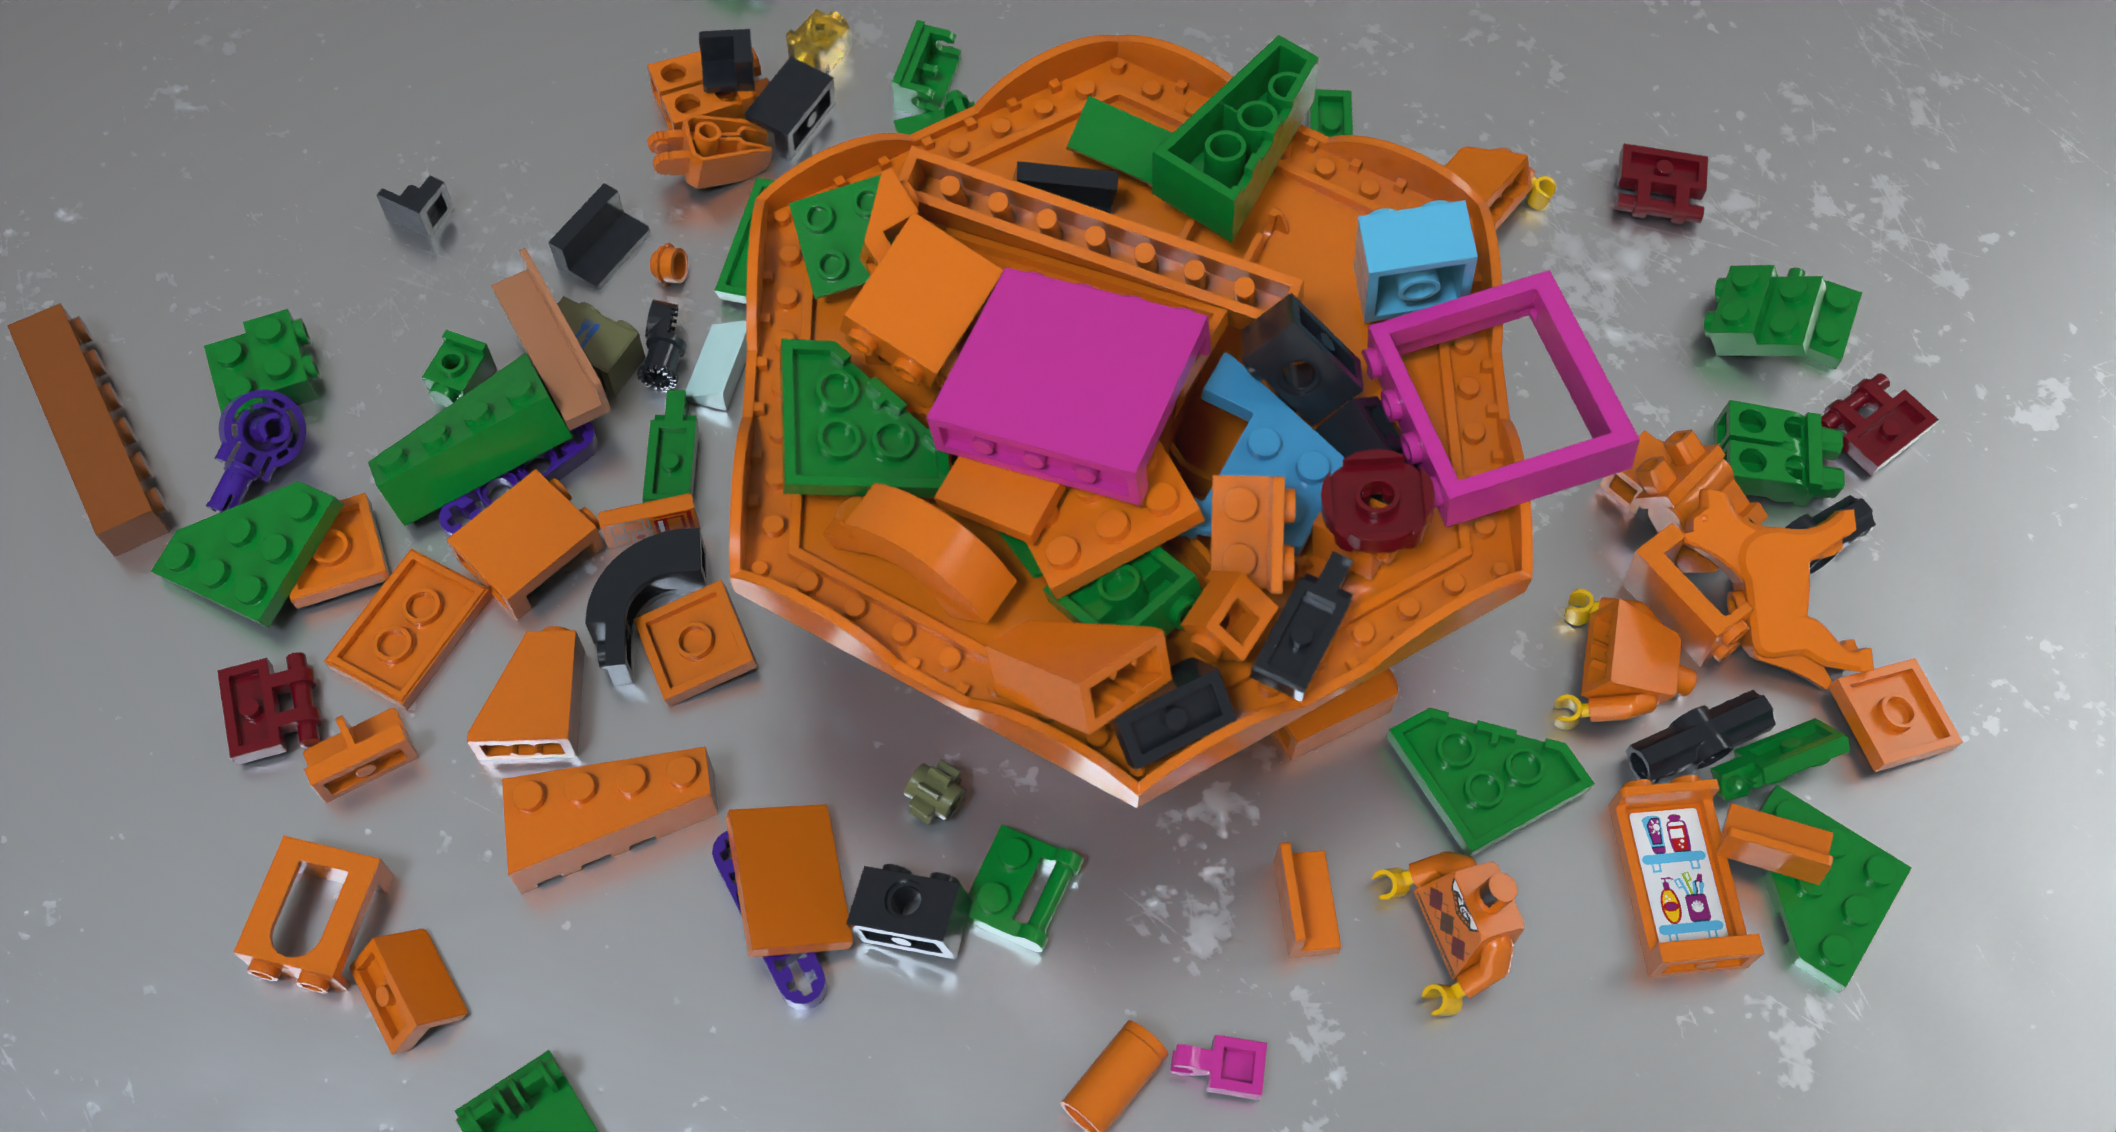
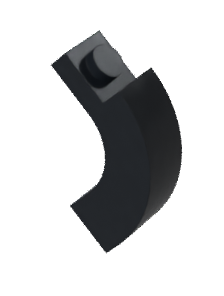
(633, 581)

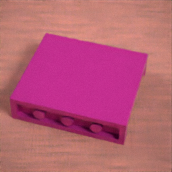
(1068, 383)

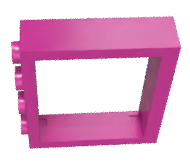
(1541, 299)

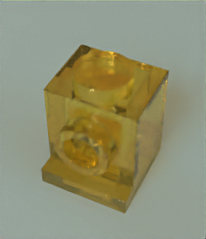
(820, 41)

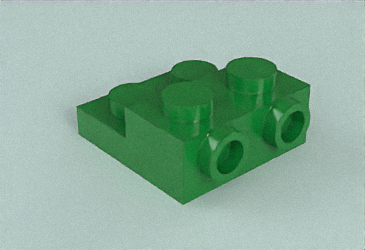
(1764, 312)
(264, 358)
(1142, 592)

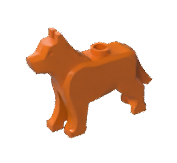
(1774, 577)

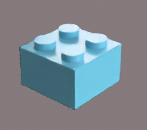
(1413, 258)

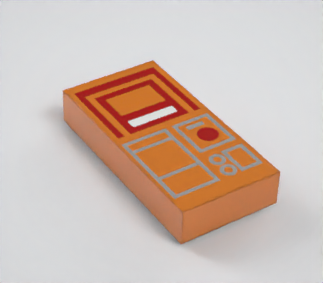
(638, 521)

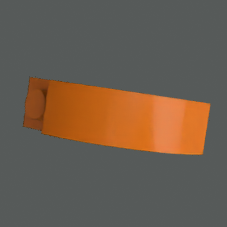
(928, 546)

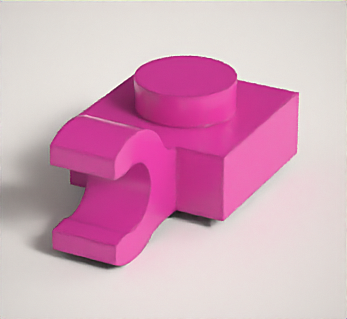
(1231, 1065)

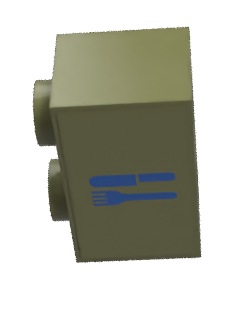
(609, 345)

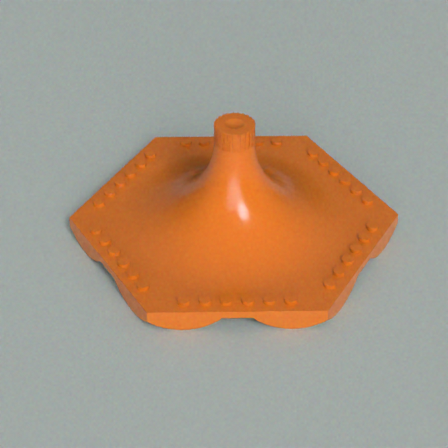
(1298, 227)

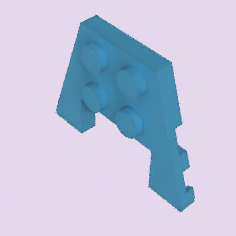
(1271, 445)

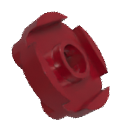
(1377, 529)

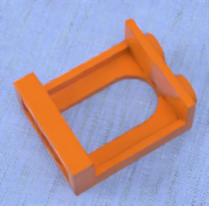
(324, 963)

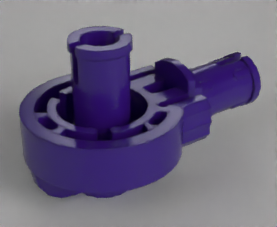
(251, 449)

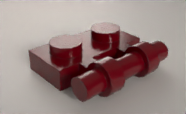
(1662, 173)
(1887, 431)
(253, 711)

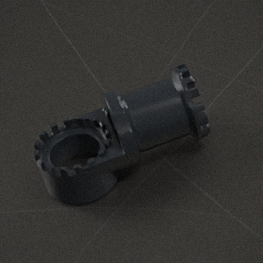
(663, 347)

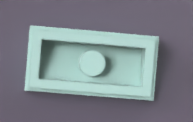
(719, 366)

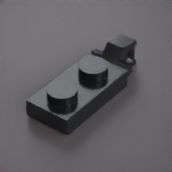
(1305, 630)

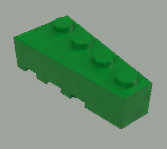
(470, 442)

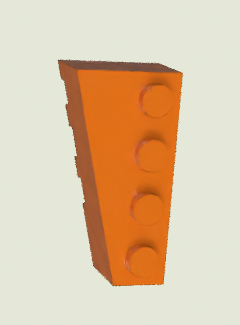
(601, 809)

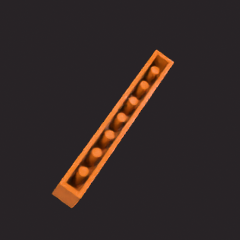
(1091, 238)

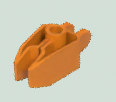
(711, 150)

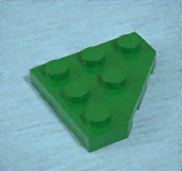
(849, 428)
(252, 551)
(1486, 775)
(1838, 919)

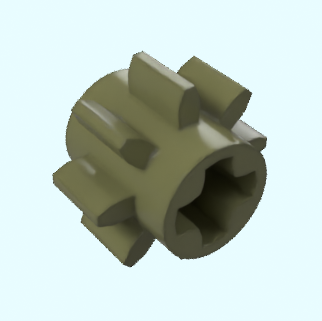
(935, 792)

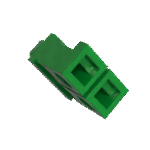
(1779, 452)

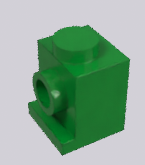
(457, 368)

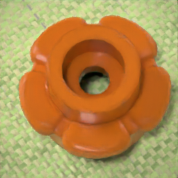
(669, 264)

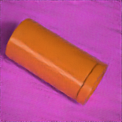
(1114, 1078)

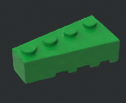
(1235, 140)

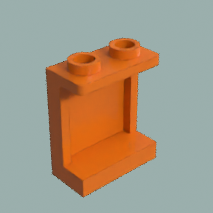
(919, 301)
(524, 540)
(1679, 603)

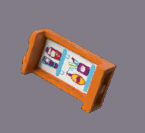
(1677, 881)

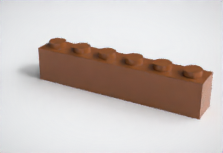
(89, 430)

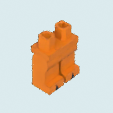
(680, 91)
(1674, 490)

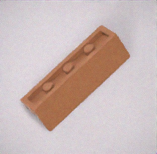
(551, 345)

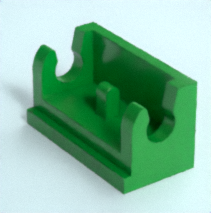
(925, 70)
(1117, 139)

